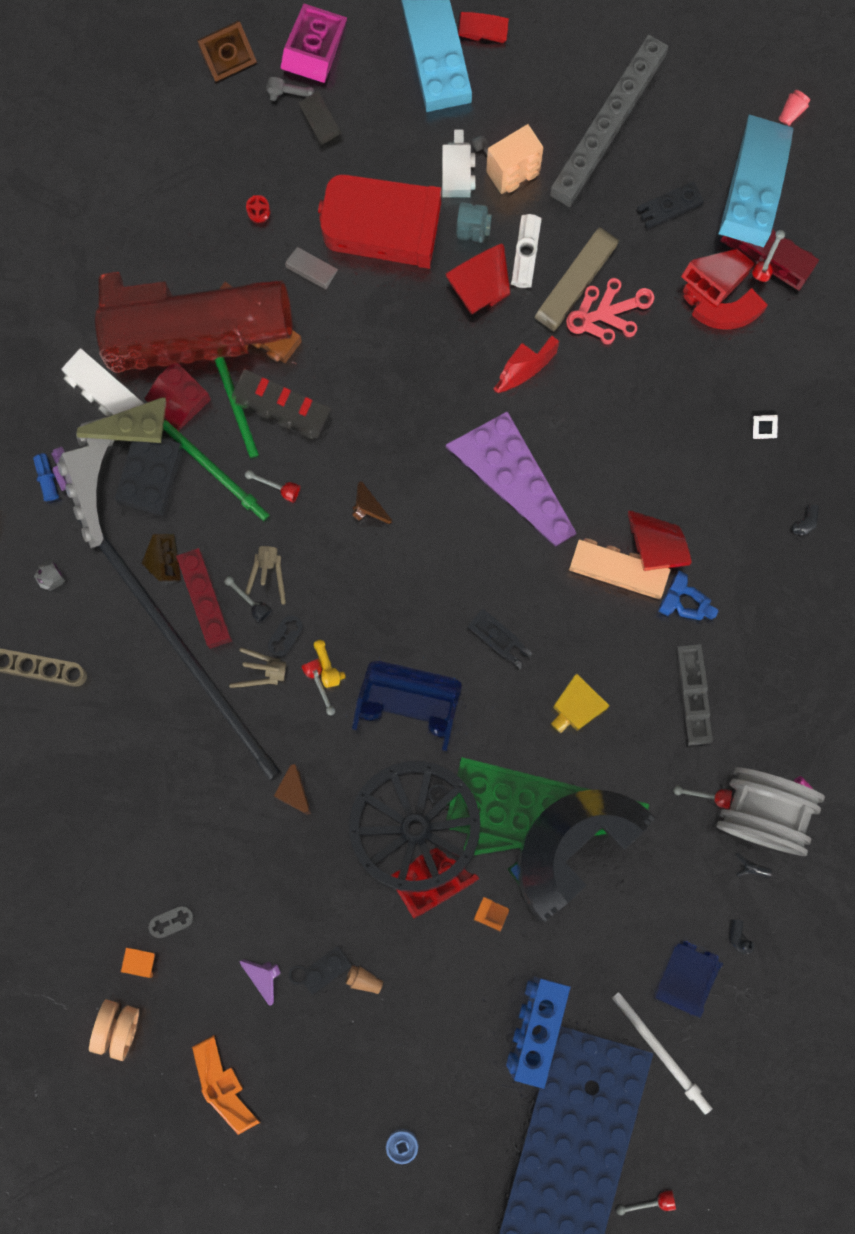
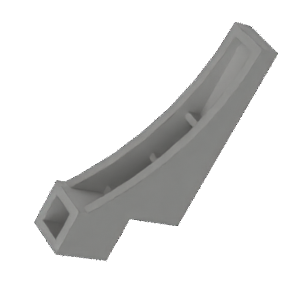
(81, 475)

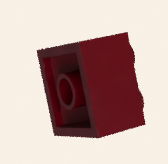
(182, 394)

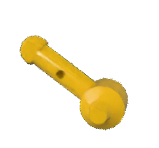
(329, 676)

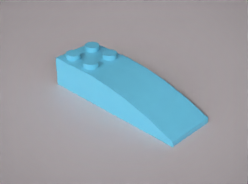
(437, 53)
(757, 181)

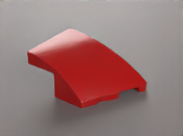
(481, 279)
(525, 364)
(658, 542)
(424, 901)

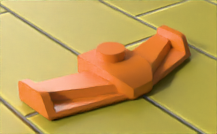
(220, 1087)

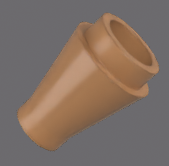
(361, 979)

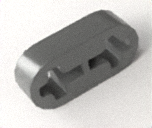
(173, 927)

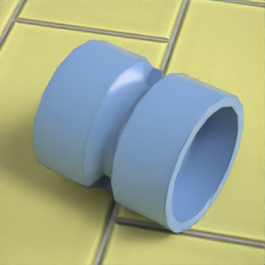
(402, 1146)

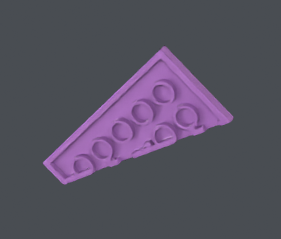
(507, 467)

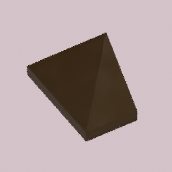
(161, 558)

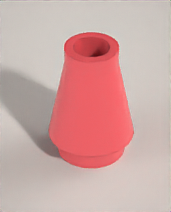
(794, 107)

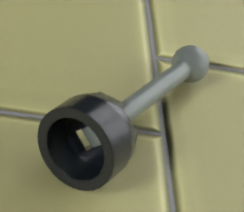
(259, 610)

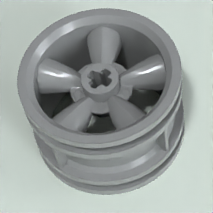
(770, 811)

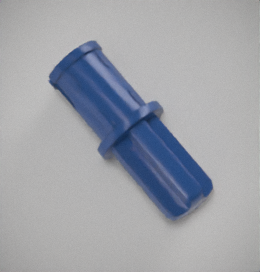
(45, 477)

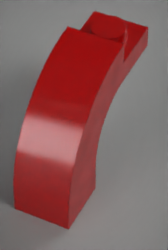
(727, 315)

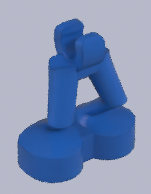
(672, 600)

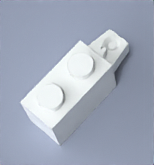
(457, 167)

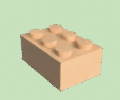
(514, 159)

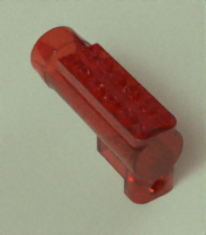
(152, 328)

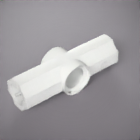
(524, 264)

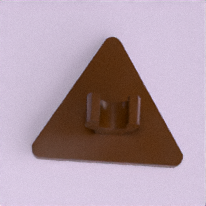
(368, 505)

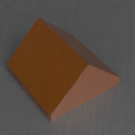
(226, 51)
(292, 791)

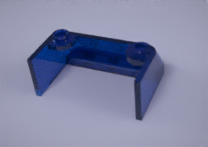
(409, 694)

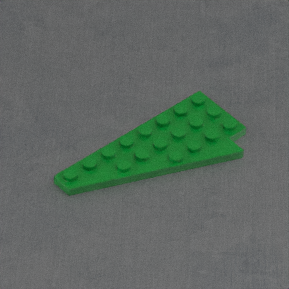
(506, 803)

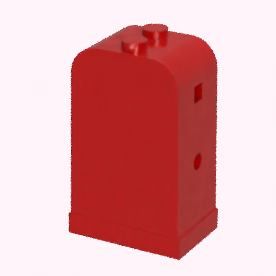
(380, 219)

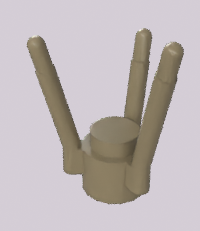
(266, 559)
(274, 670)

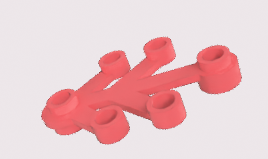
(606, 312)

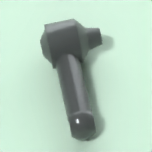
(277, 86)

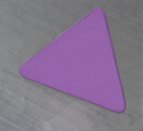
(262, 977)

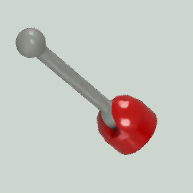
(763, 269)
(288, 491)
(313, 670)
(722, 797)
(664, 1201)

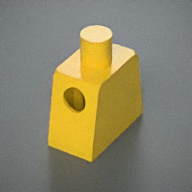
(578, 705)

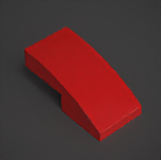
(481, 25)

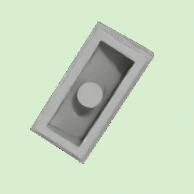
(311, 268)

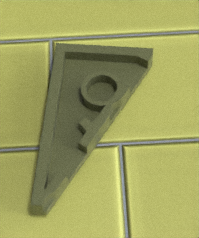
(136, 424)

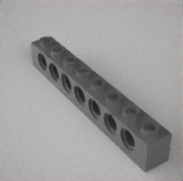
(609, 121)

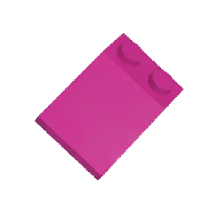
(313, 43)

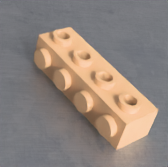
(617, 568)

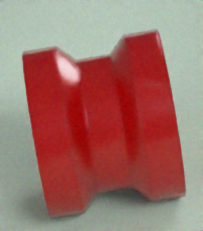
(257, 203)

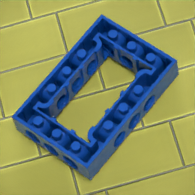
(530, 1067)

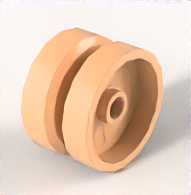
(114, 1029)

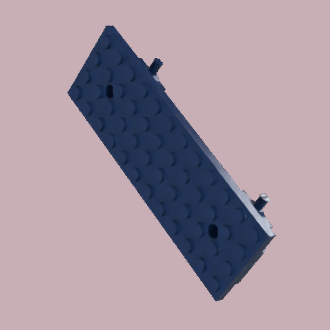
(577, 1137)

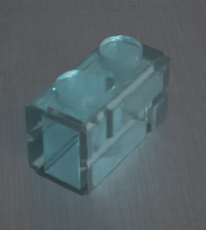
(473, 222)

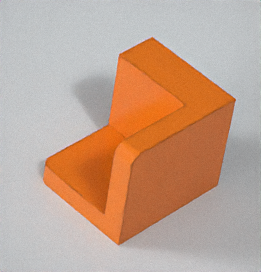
(491, 914)
(138, 962)

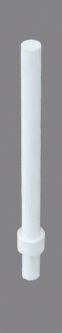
(691, 1090)

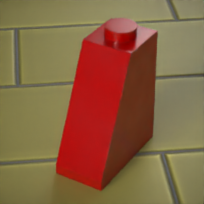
(718, 274)

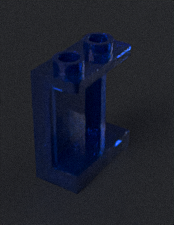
(688, 978)

